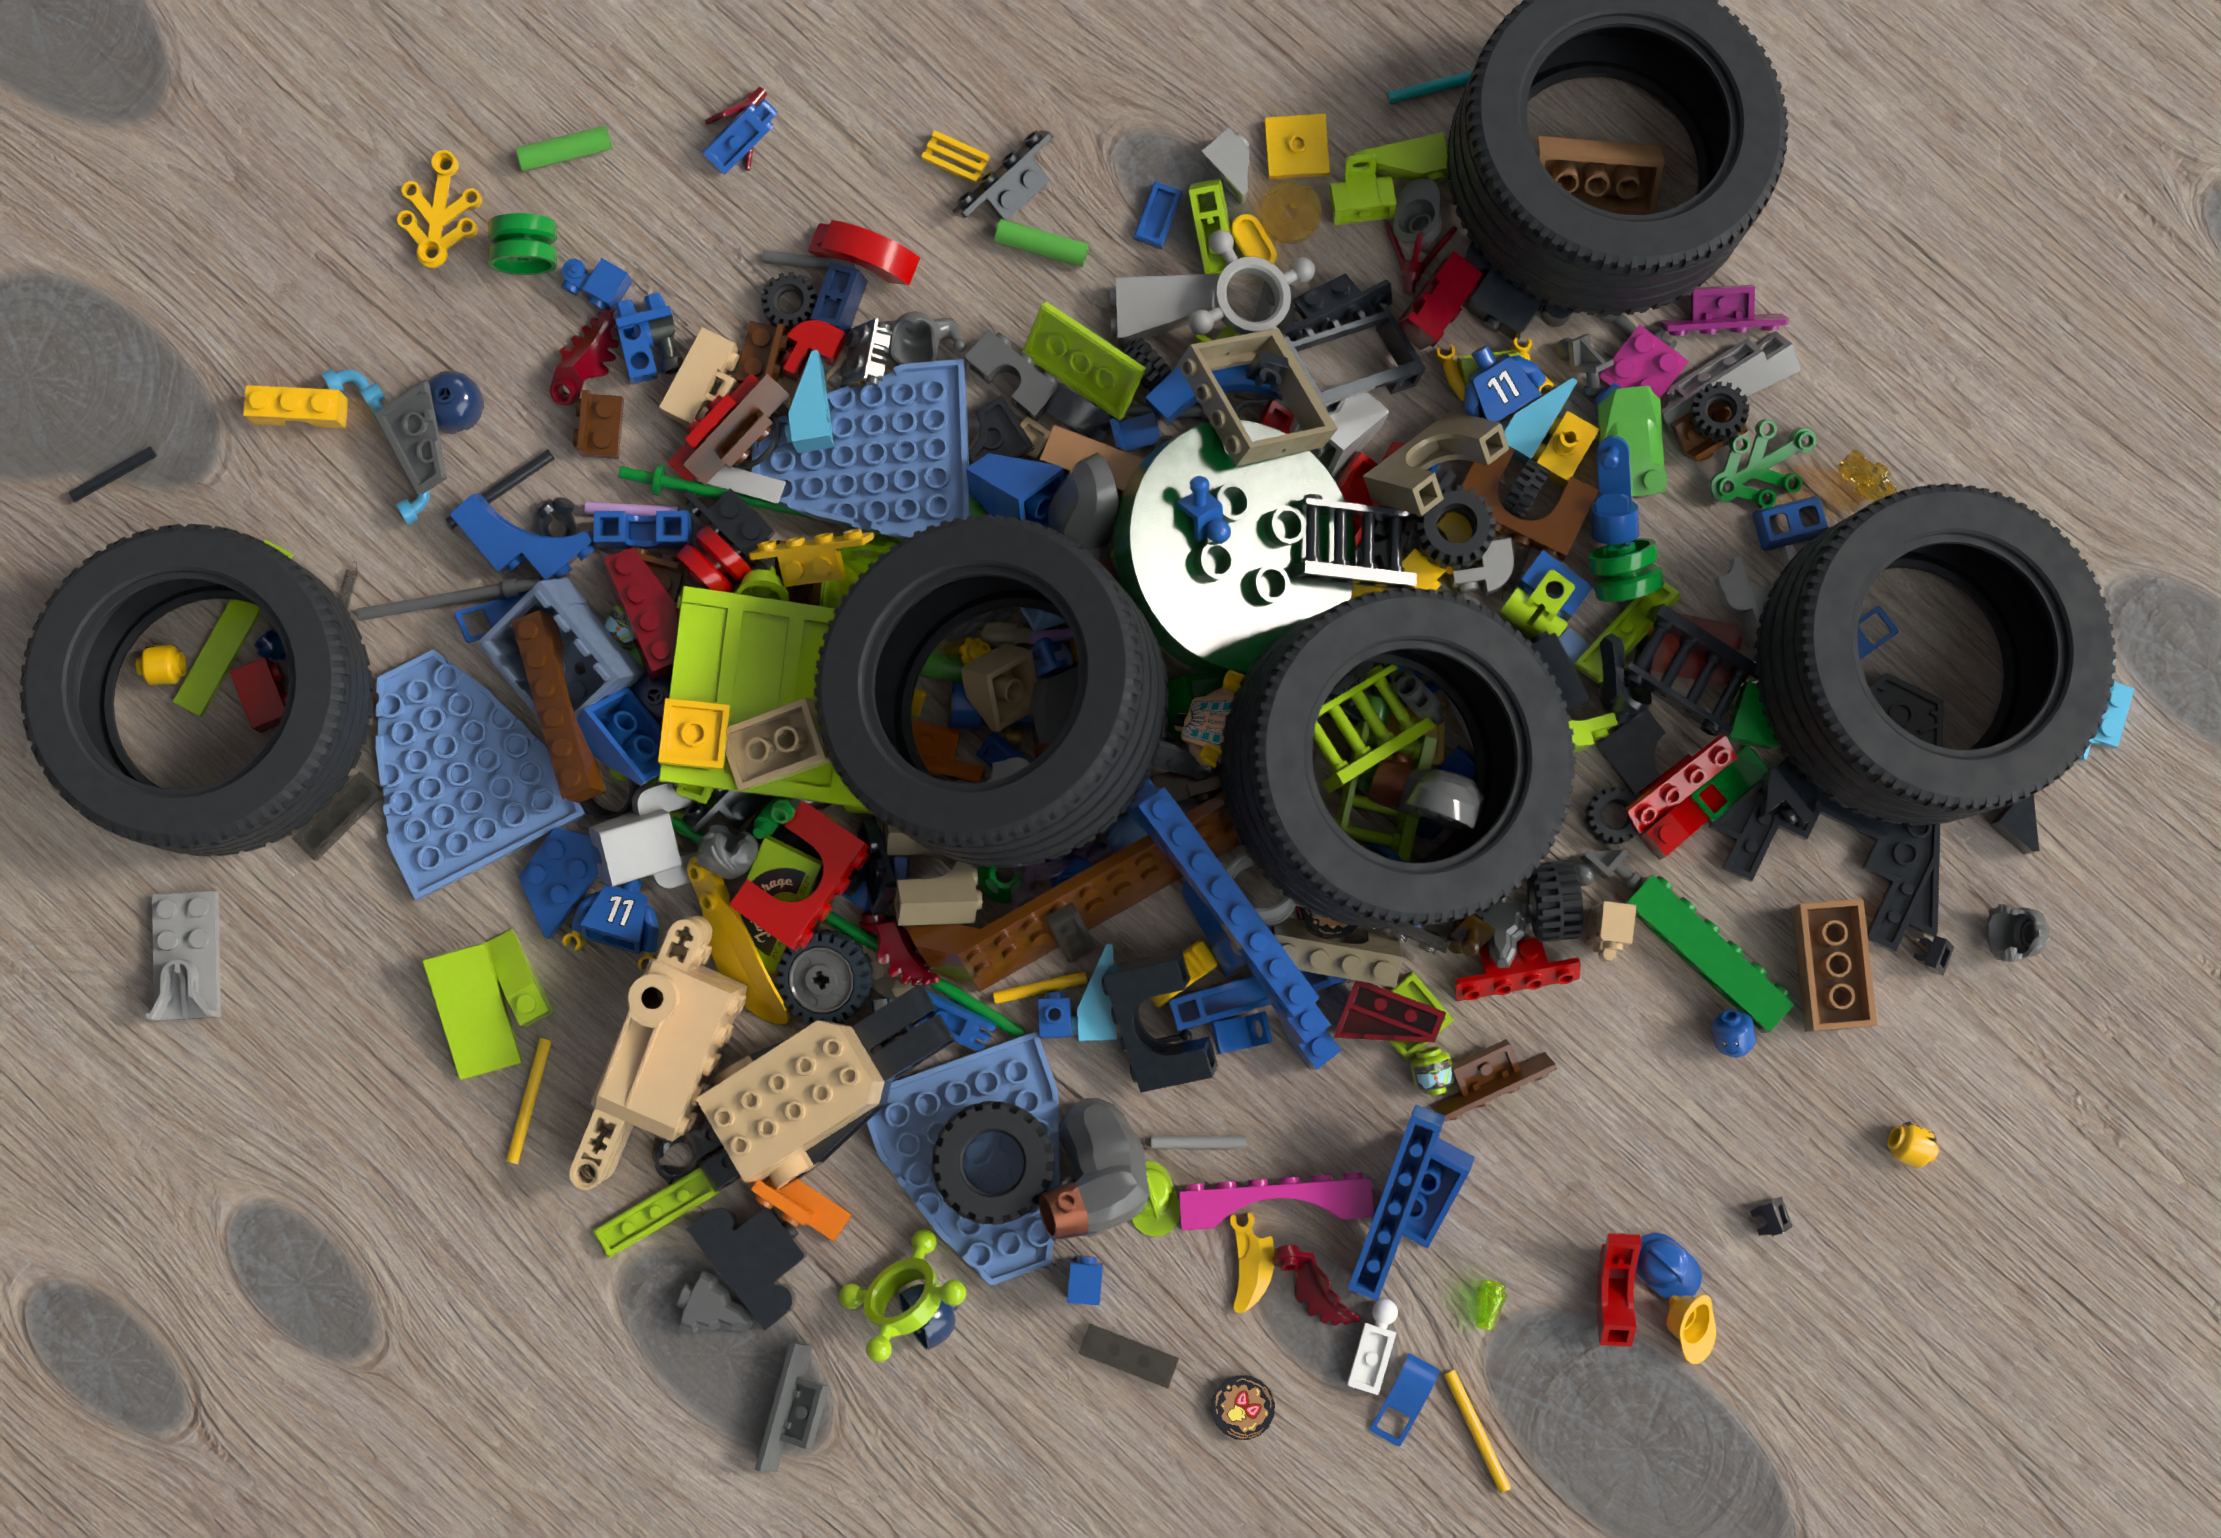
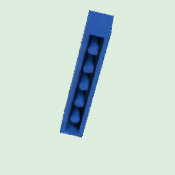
(1396, 1202)

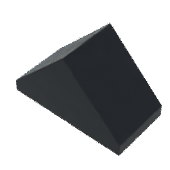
(2019, 825)

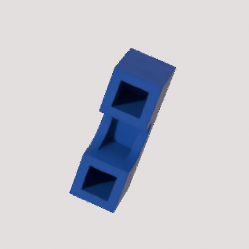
(658, 531)

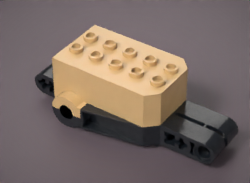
(810, 1093)

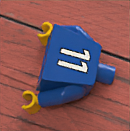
(1501, 384)
(618, 920)

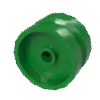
(522, 244)
(1625, 570)

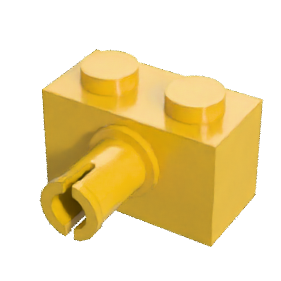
(1566, 447)

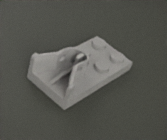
(186, 956)

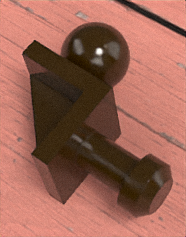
(1469, 935)

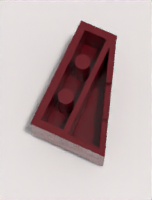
(1439, 301)
(1385, 1015)

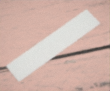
(748, 483)

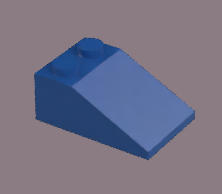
(623, 735)
(1437, 1192)

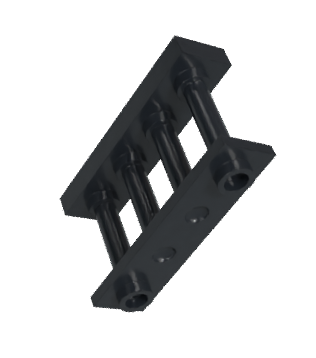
(1339, 569)
(1716, 655)

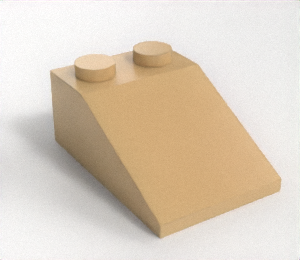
(775, 745)

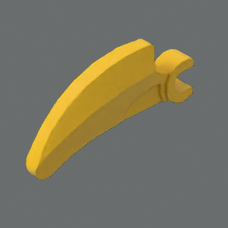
(1254, 1264)

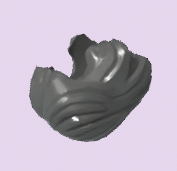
(727, 853)
(2016, 932)

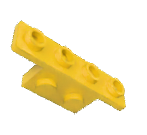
(811, 560)

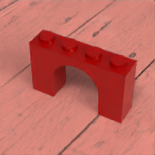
(793, 921)

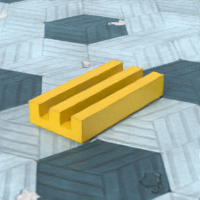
(961, 147)

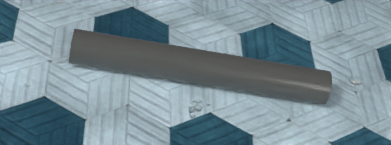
(801, 260)

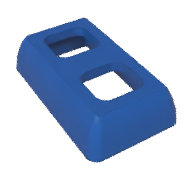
(1797, 532)

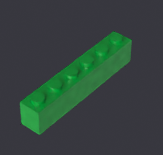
(1709, 953)

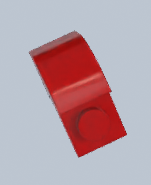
(809, 337)

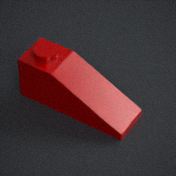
(1681, 822)

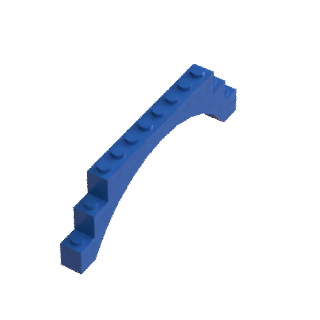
(1271, 965)

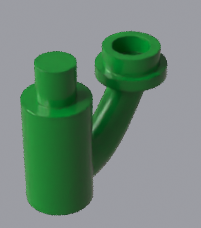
(775, 812)

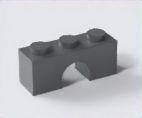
(994, 356)

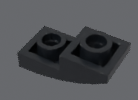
(1079, 413)

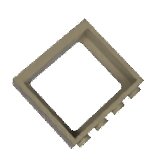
(1295, 388)

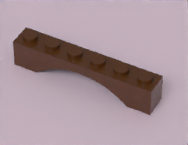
(570, 755)

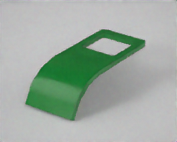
(1733, 780)

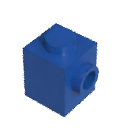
(1054, 1016)

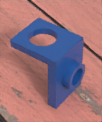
(1135, 432)
(1240, 1033)

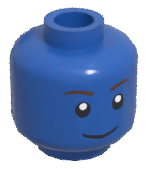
(1733, 1033)

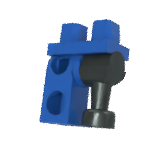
(644, 330)

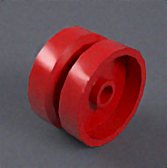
(718, 561)

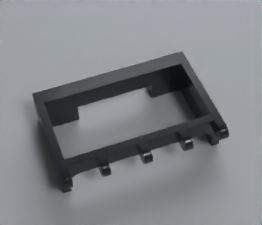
(1396, 379)

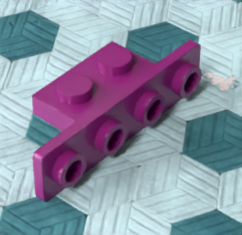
(1723, 308)

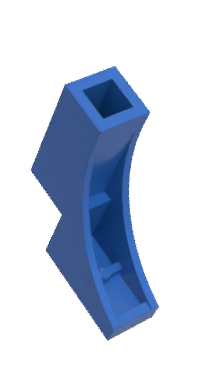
(1176, 396)
(507, 543)

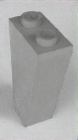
(1158, 303)

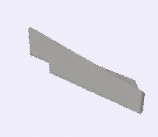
(1744, 365)

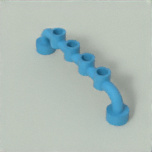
(373, 396)

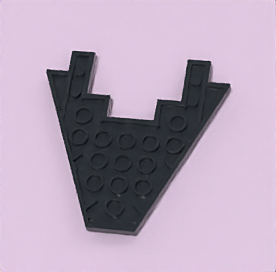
(1900, 854)

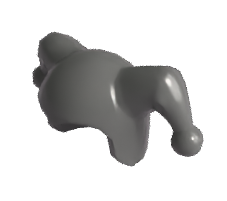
(917, 337)

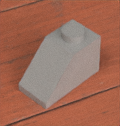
(1229, 160)

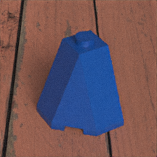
(1014, 486)

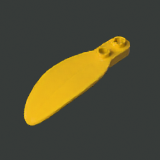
(733, 946)

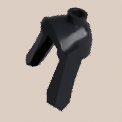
(1613, 694)

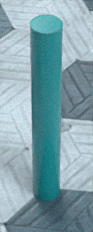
(1428, 87)

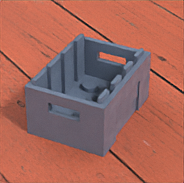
(586, 640)

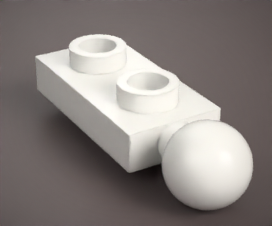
(1374, 1349)

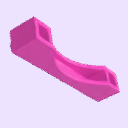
(1208, 1207)

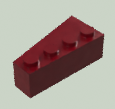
(647, 610)

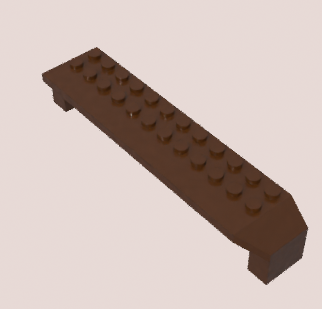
(1099, 893)

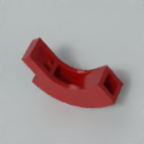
(866, 249)
(1616, 1289)

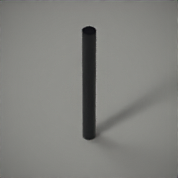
(513, 480)

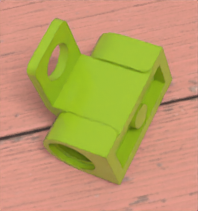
(1362, 194)
(1537, 612)

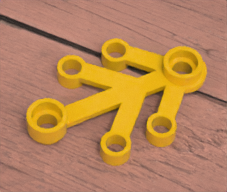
(438, 215)

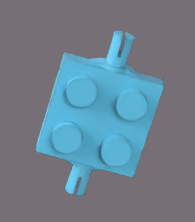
(2112, 726)

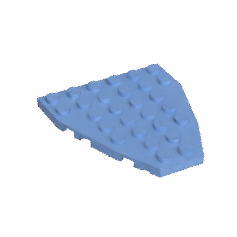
(893, 455)
(458, 775)
(992, 1162)

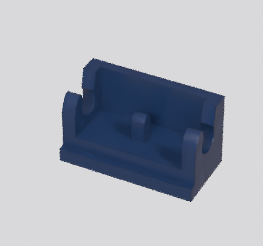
(840, 296)

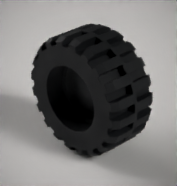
(949, 1155)

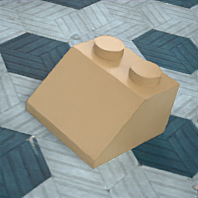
(1000, 685)

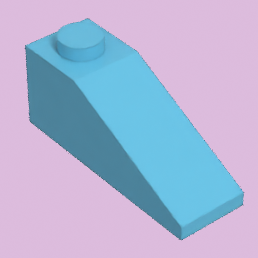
(809, 411)
(1533, 422)
(1094, 1011)

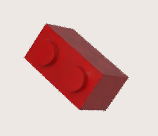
(261, 693)

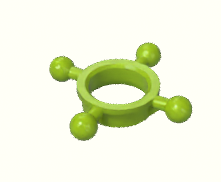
(889, 1282)

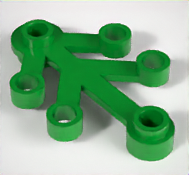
(1758, 465)

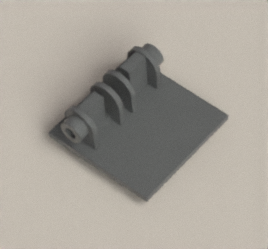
(860, 360)

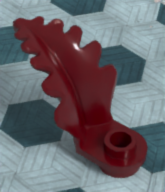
(585, 358)
(898, 950)
(1313, 1285)

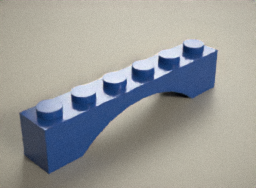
(1231, 1000)

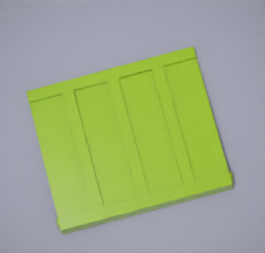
(755, 660)

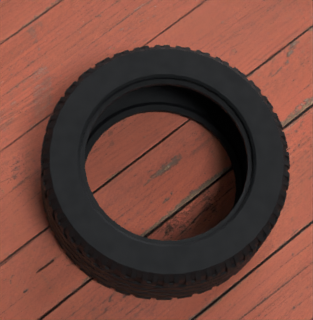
(98, 619)

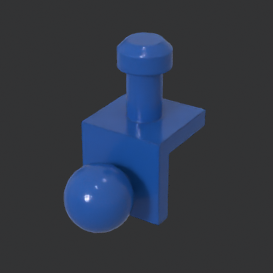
(1206, 512)

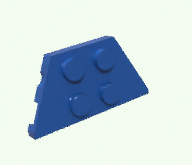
(559, 877)

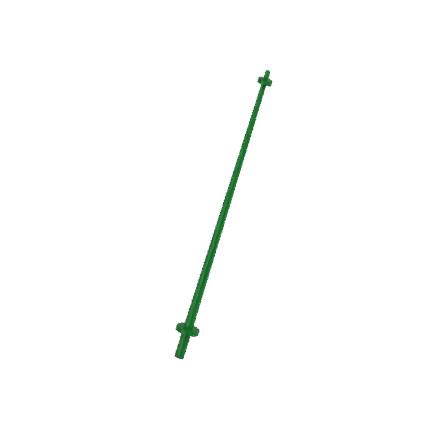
(695, 488)

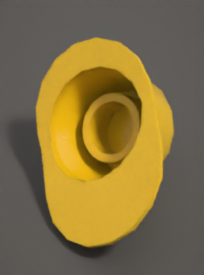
(1693, 1324)

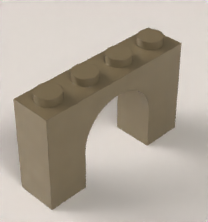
(1403, 477)
(936, 900)
(1370, 962)

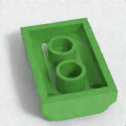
(1636, 418)

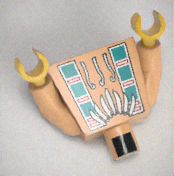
(1206, 721)

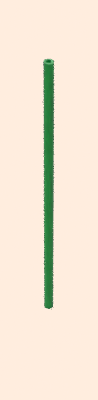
(872, 943)

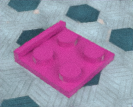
(1645, 362)

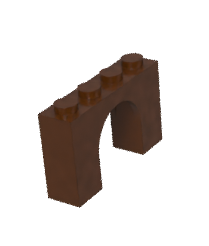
(1553, 532)

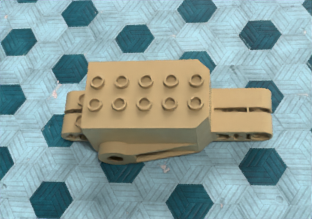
(661, 1051)

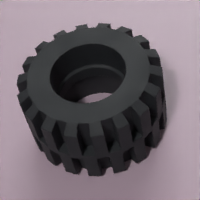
(1450, 553)
(1555, 901)

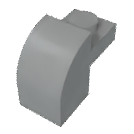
(1492, 573)

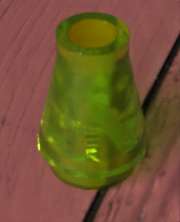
(1489, 1302)

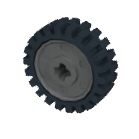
(815, 997)

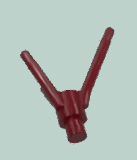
(754, 98)
(1412, 268)

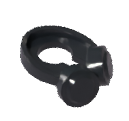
(563, 507)

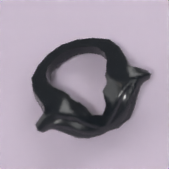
(669, 1172)

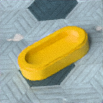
(1252, 238)

